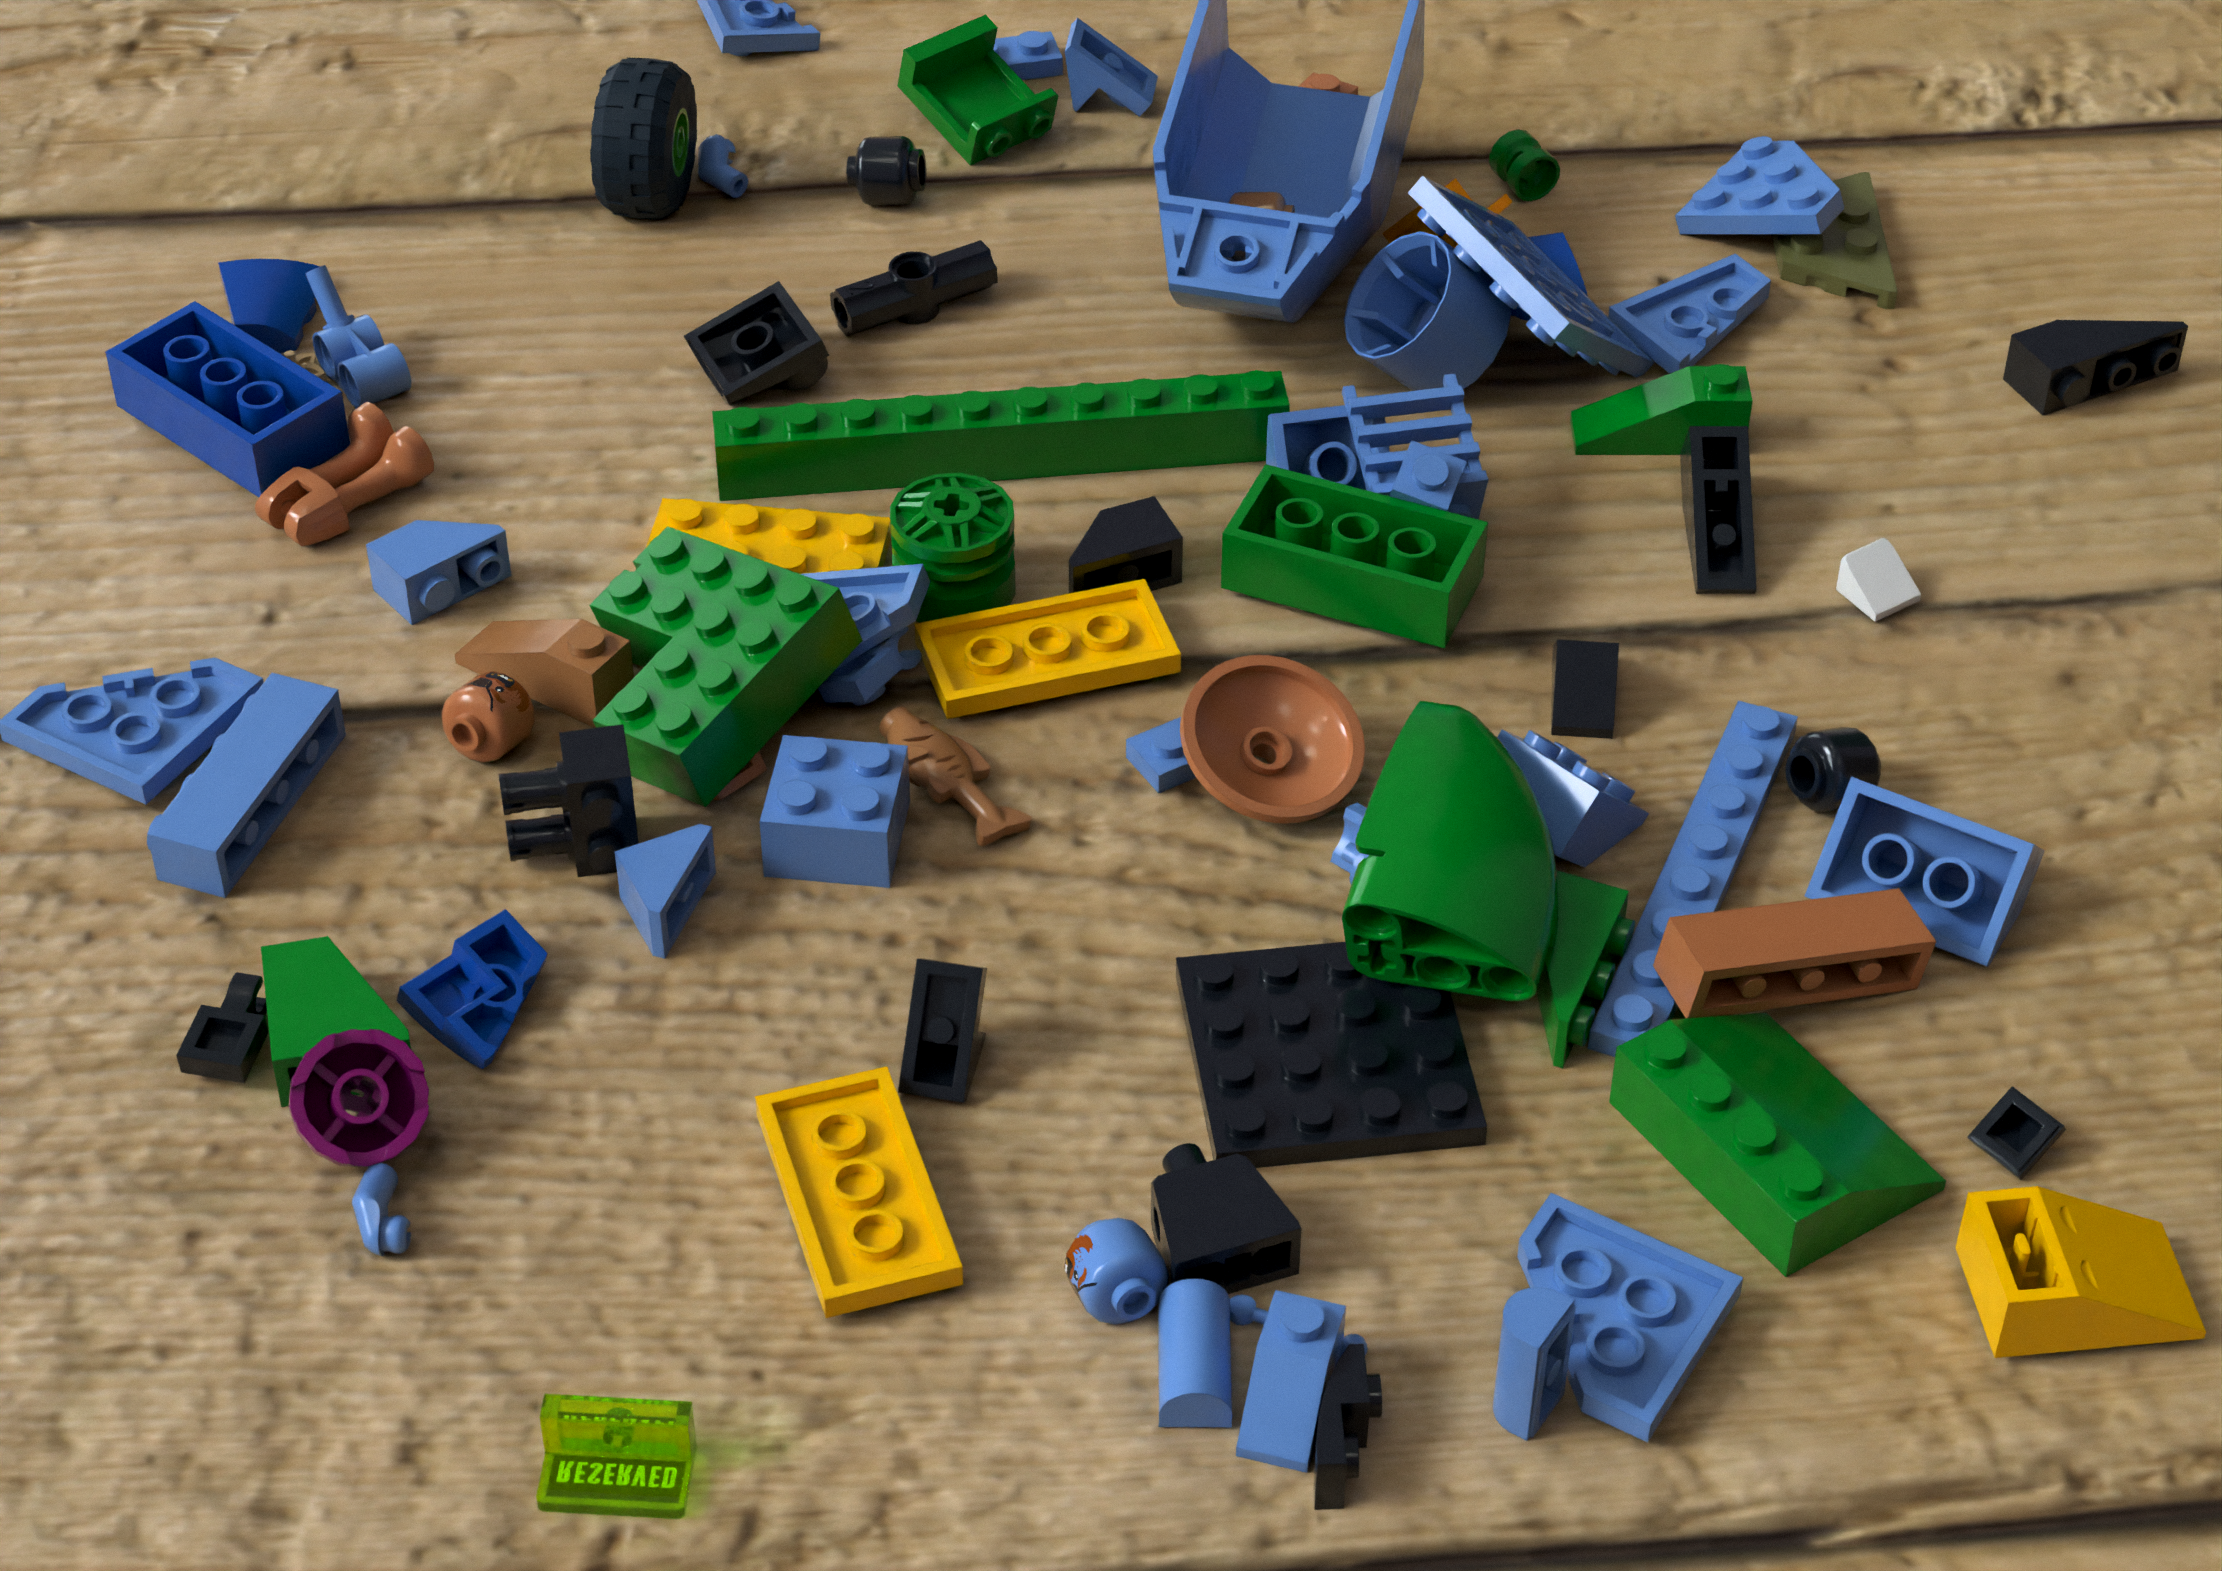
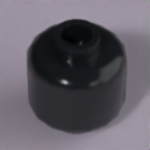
(887, 170)
(1826, 761)

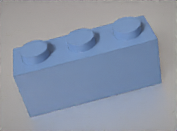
(1951, 870)

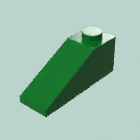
(1659, 412)

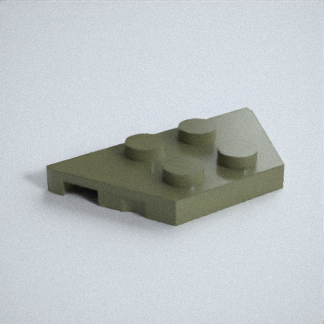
(1847, 252)

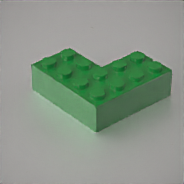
(723, 657)

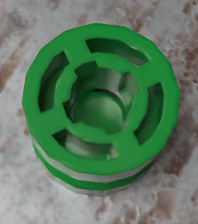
(1524, 165)

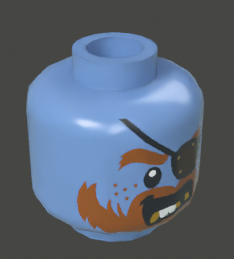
(1114, 1267)

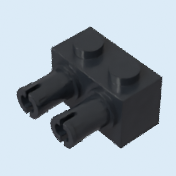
(595, 800)

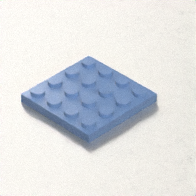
(1528, 280)

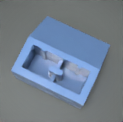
(1580, 805)

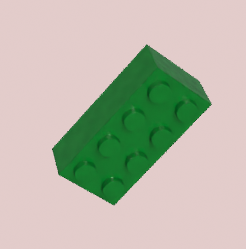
(1354, 555)

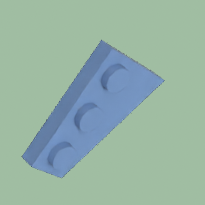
(757, 27)
(1693, 312)

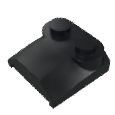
(759, 346)

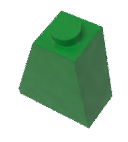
(314, 995)

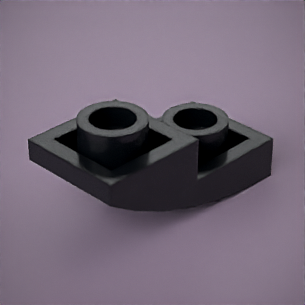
(1343, 1426)

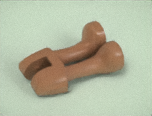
(316, 500)

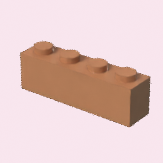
(1793, 953)

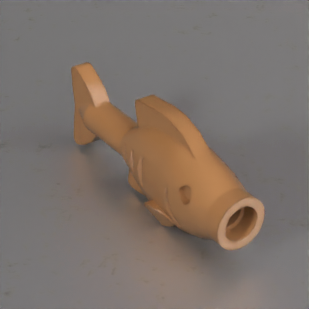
(948, 770)

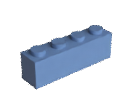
(246, 785)

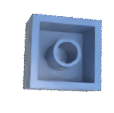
(835, 811)

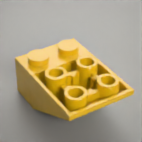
(2070, 1274)

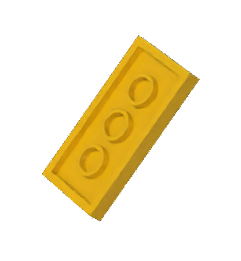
(784, 537)
(1046, 648)
(858, 1192)

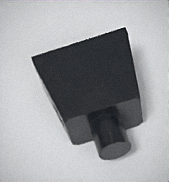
(1221, 1222)

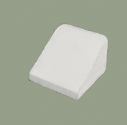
(1876, 580)

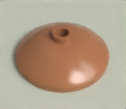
(1277, 713)

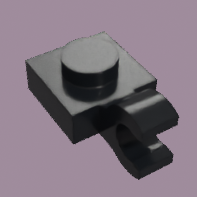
(227, 1038)

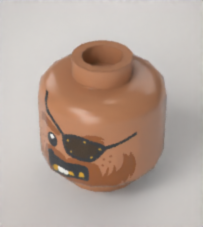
(488, 717)

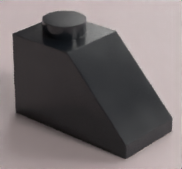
(1128, 546)

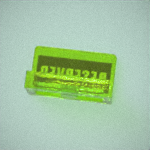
(616, 1456)

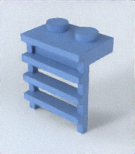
(1382, 468)

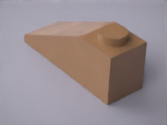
(557, 661)

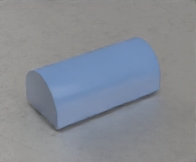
(1194, 1355)
(1532, 1358)

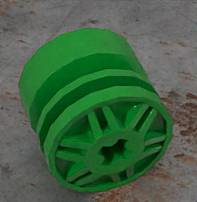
(962, 536)

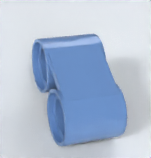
(354, 350)

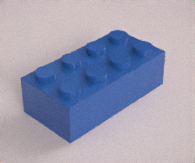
(227, 398)

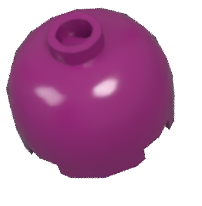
(390, 1105)

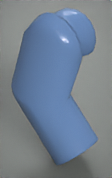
(715, 168)
(371, 1211)

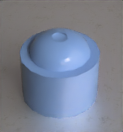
(1425, 314)

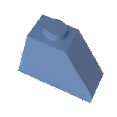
(1288, 1380)

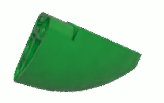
(1455, 865)

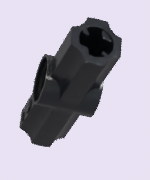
(913, 288)

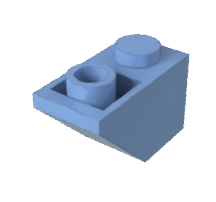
(436, 565)

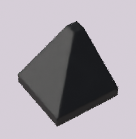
(2016, 1133)

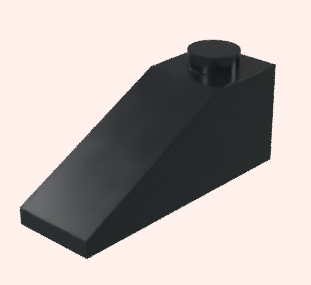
(1719, 509)

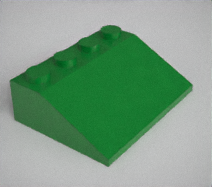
(1767, 1134)

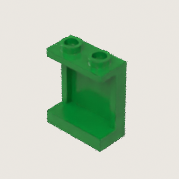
(973, 92)

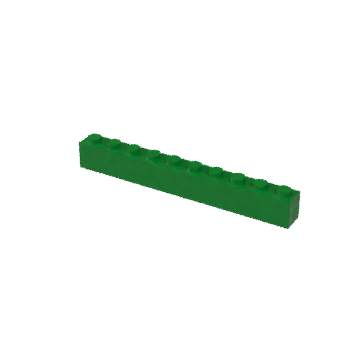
(996, 434)

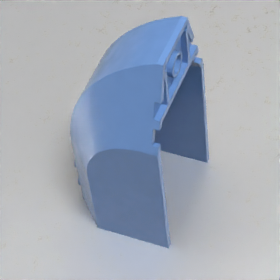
(1315, 147)

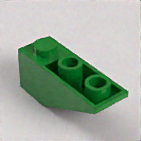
(1580, 966)

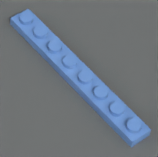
(1697, 866)

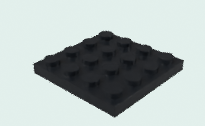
(1322, 1061)

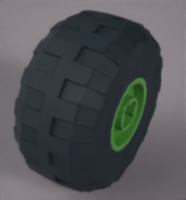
(643, 138)

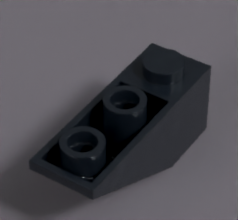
(2086, 359)

